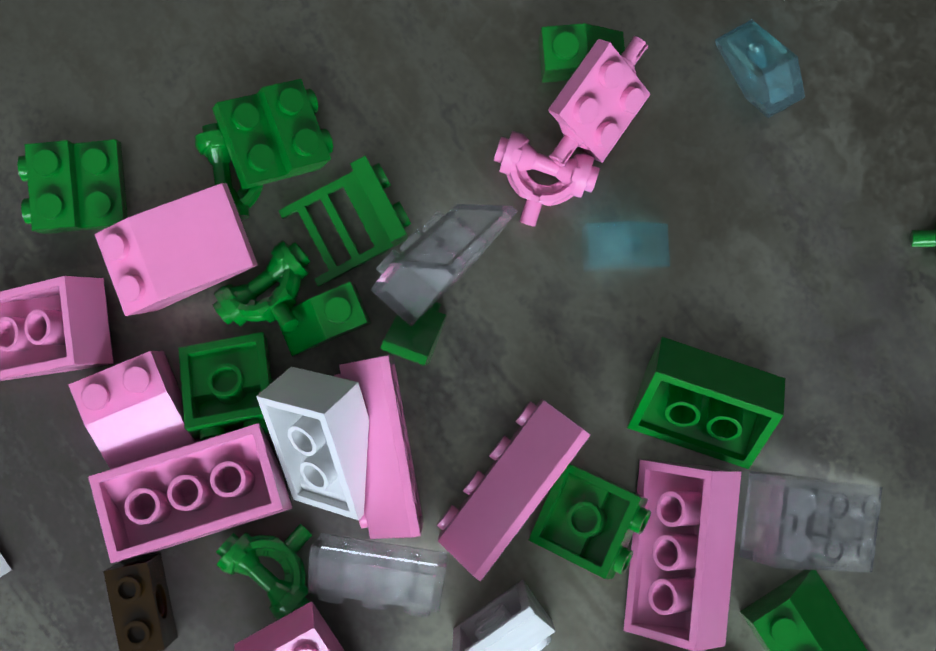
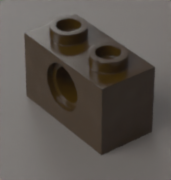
(141, 604)

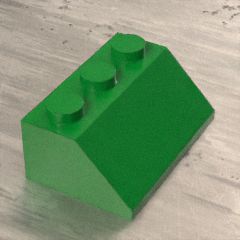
(707, 403)
(801, 618)

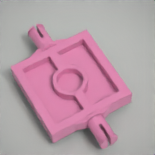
(599, 101)

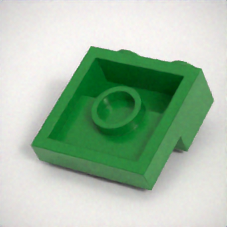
(273, 133)
(73, 185)
(223, 383)
(590, 522)

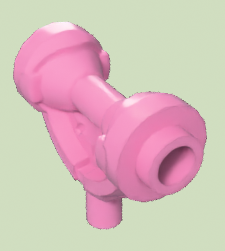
(519, 156)

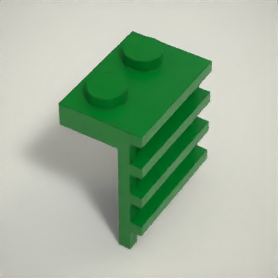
(381, 220)

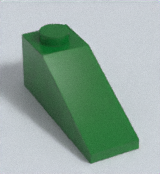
(418, 341)

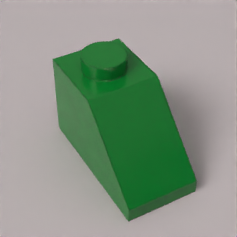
(566, 46)
(326, 318)

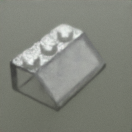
(438, 257)
(377, 574)

